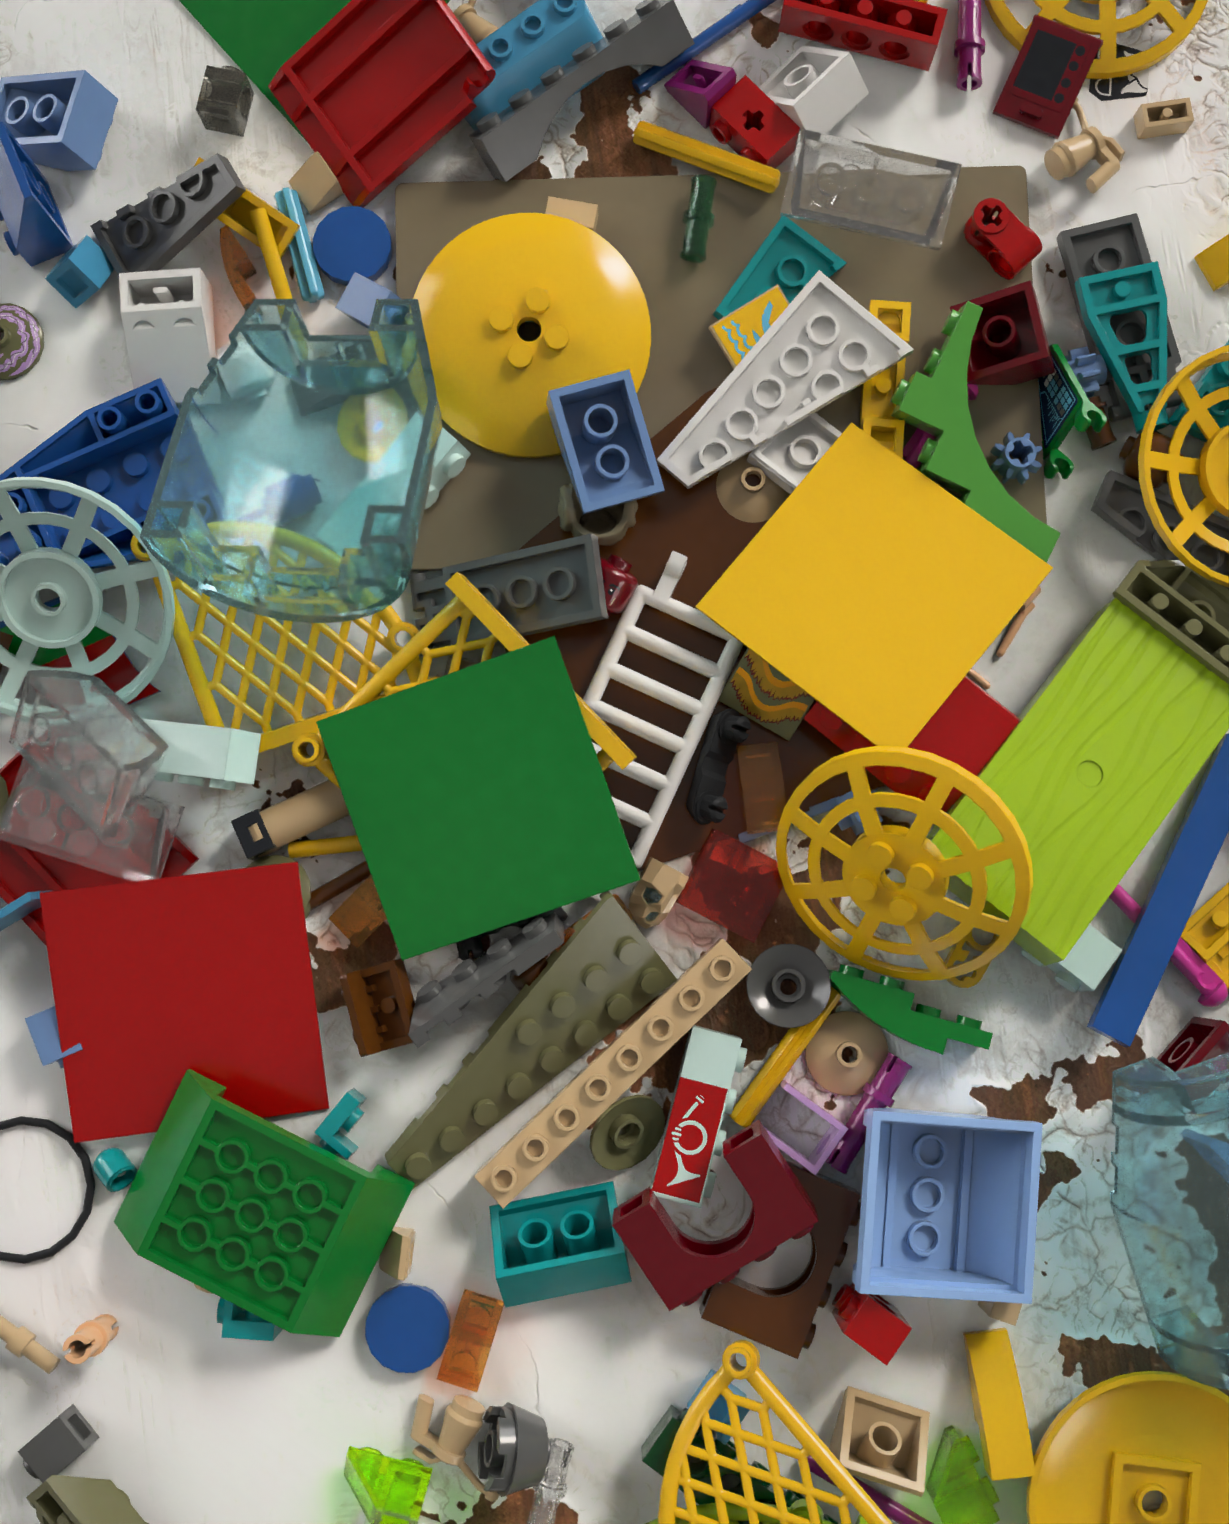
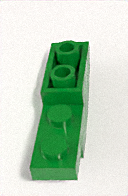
(890, 1009)

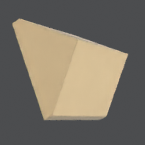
(882, 1440)

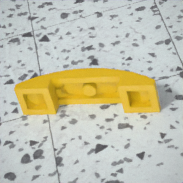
(877, 392)

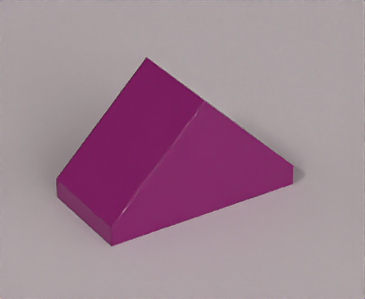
(699, 87)

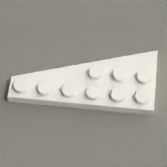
(800, 365)

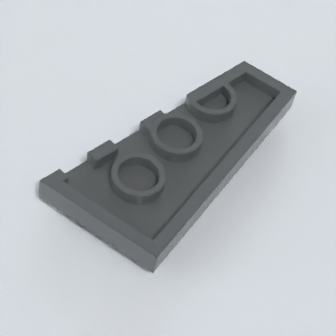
(170, 218)
(1123, 507)
(484, 976)

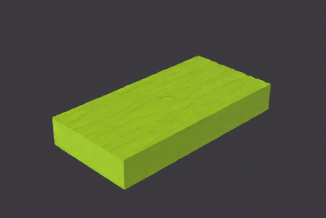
(1092, 773)

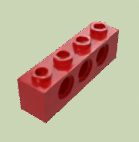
(884, 29)

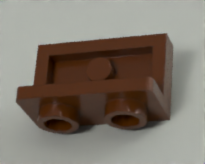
(379, 1006)

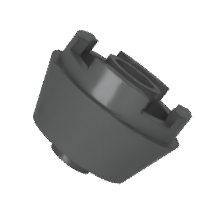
(513, 1450)

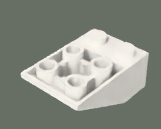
(168, 327)

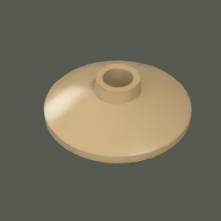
(745, 501)
(825, 1051)

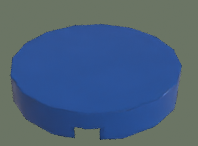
(352, 242)
(408, 1328)

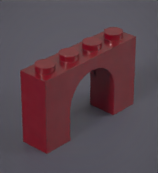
(686, 1266)

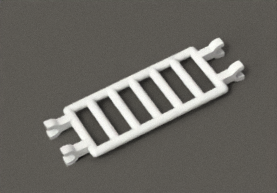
(700, 709)

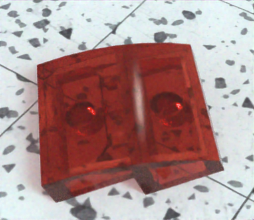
(732, 885)

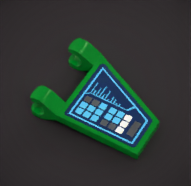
(1061, 408)

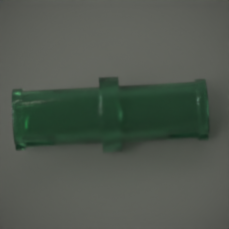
(698, 218)

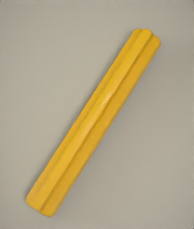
(706, 157)
(778, 1066)

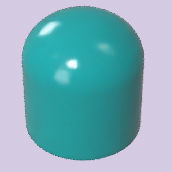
(111, 1164)

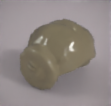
(606, 524)

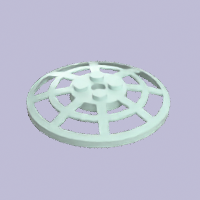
(78, 591)

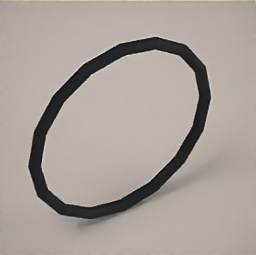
(89, 1195)

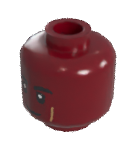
(618, 583)

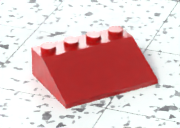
(963, 730)

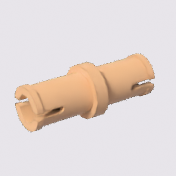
(90, 1338)

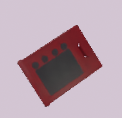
(1047, 76)

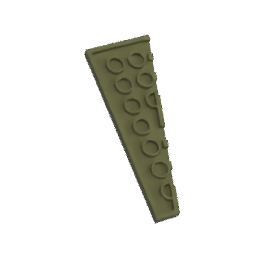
(572, 1005)

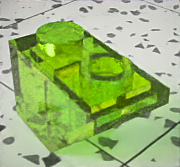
(956, 1486)
(387, 1487)

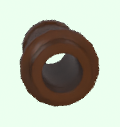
(1106, 435)

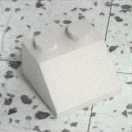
(816, 87)

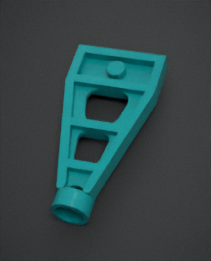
(1120, 293)

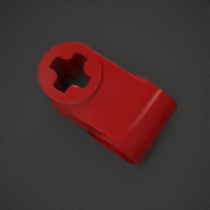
(1003, 242)

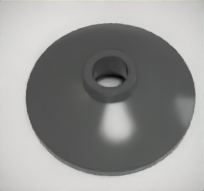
(792, 964)

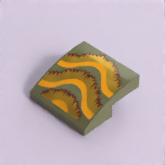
(766, 696)

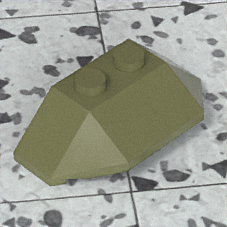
(1181, 607)
(82, 1502)

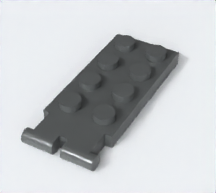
(1106, 248)
(530, 587)

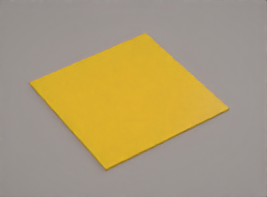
(874, 589)

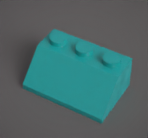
(558, 1245)

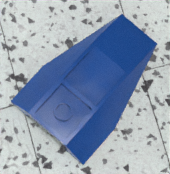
(105, 449)

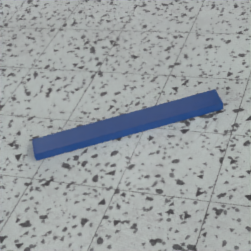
(1167, 906)

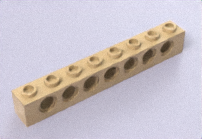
(612, 1072)

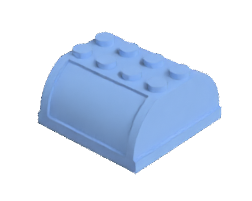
(948, 1206)

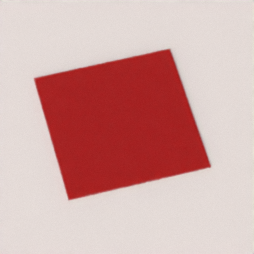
(183, 979)

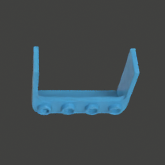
(529, 47)

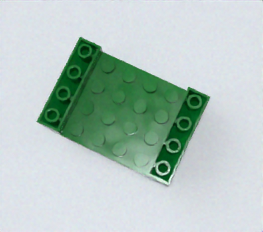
(259, 1212)

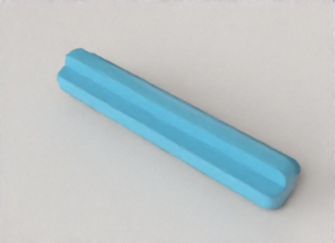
(301, 248)

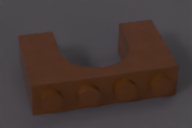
(785, 1314)

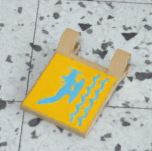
(746, 325)

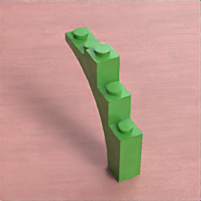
(954, 457)

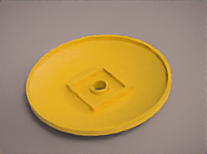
(517, 272)
(1135, 1439)

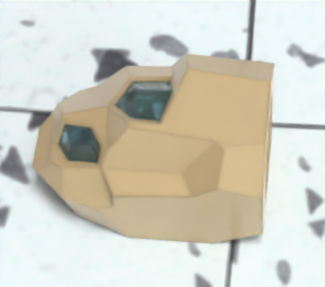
(655, 893)

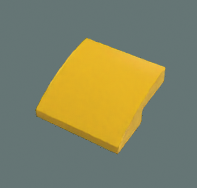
(1209, 933)

